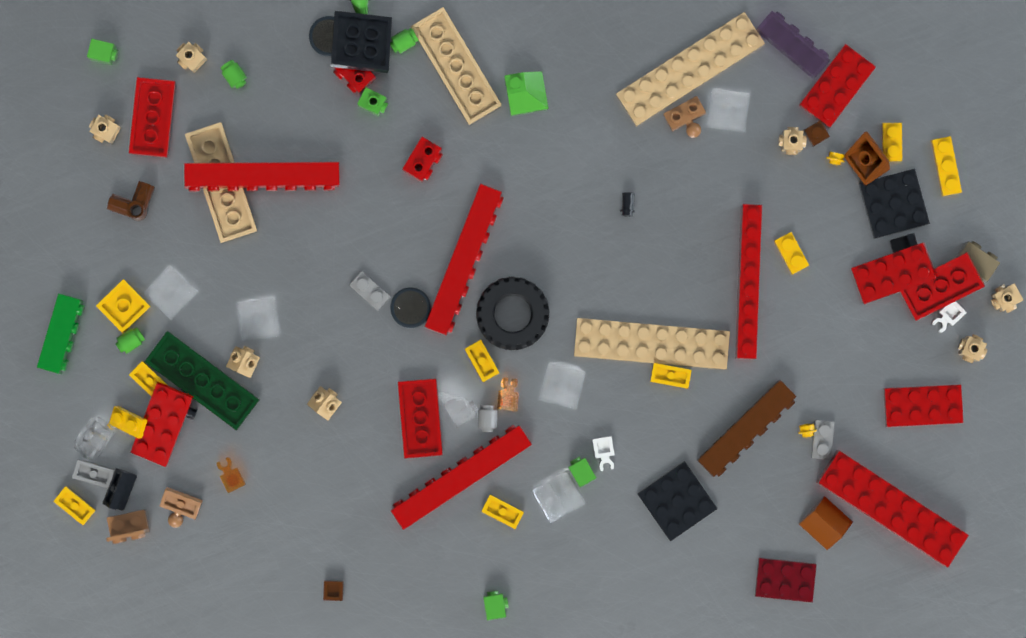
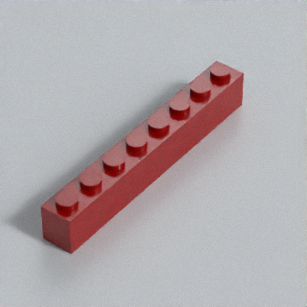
(261, 175)
(463, 260)
(748, 281)
(461, 477)

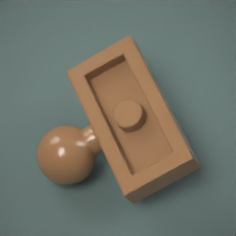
(685, 115)
(181, 505)

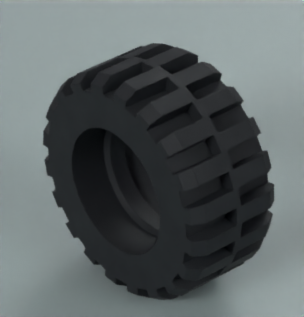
(512, 287)

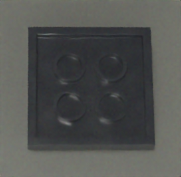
(361, 42)
(894, 203)
(677, 501)

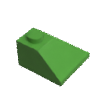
(526, 92)

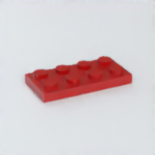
(837, 85)
(152, 117)
(894, 273)
(954, 281)
(923, 405)
(420, 418)
(164, 422)

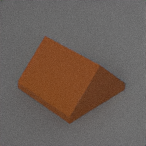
(867, 159)
(826, 523)

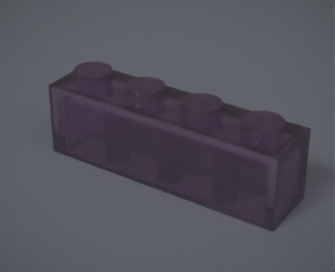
(793, 45)

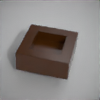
(816, 133)
(333, 590)

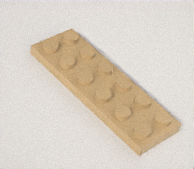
(456, 66)
(228, 209)

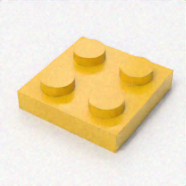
(123, 306)

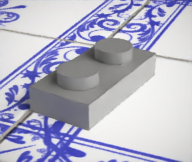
(369, 291)
(823, 440)
(93, 473)

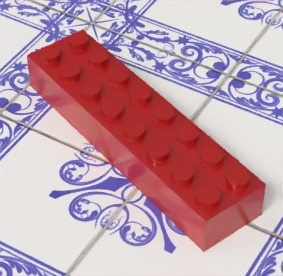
(892, 508)

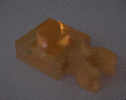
(508, 398)
(231, 478)

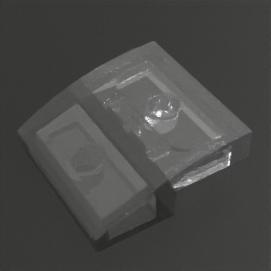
(559, 496)

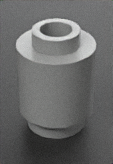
(487, 418)

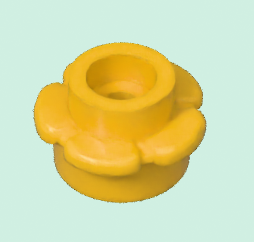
(835, 158)
(807, 430)

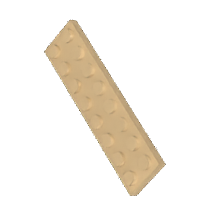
(690, 69)
(651, 343)

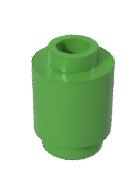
(403, 40)
(234, 74)
(129, 340)

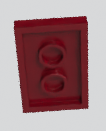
(785, 580)

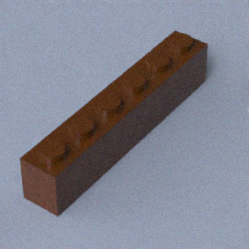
(746, 428)

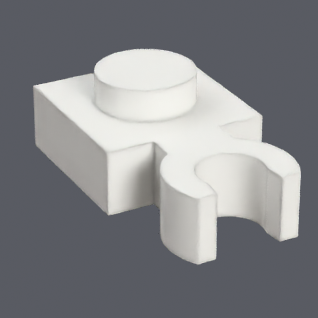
(950, 314)
(603, 449)

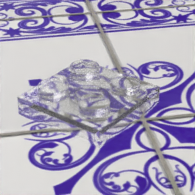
(728, 110)
(170, 292)
(258, 319)
(562, 386)

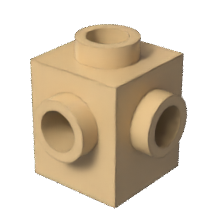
(195, 61)
(110, 132)
(787, 146)
(1013, 298)
(965, 348)
(243, 361)
(324, 402)

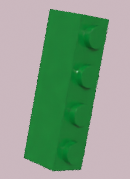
(60, 334)

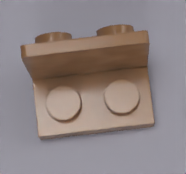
(127, 525)

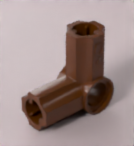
(140, 199)

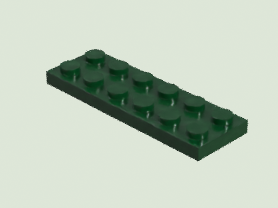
(202, 380)

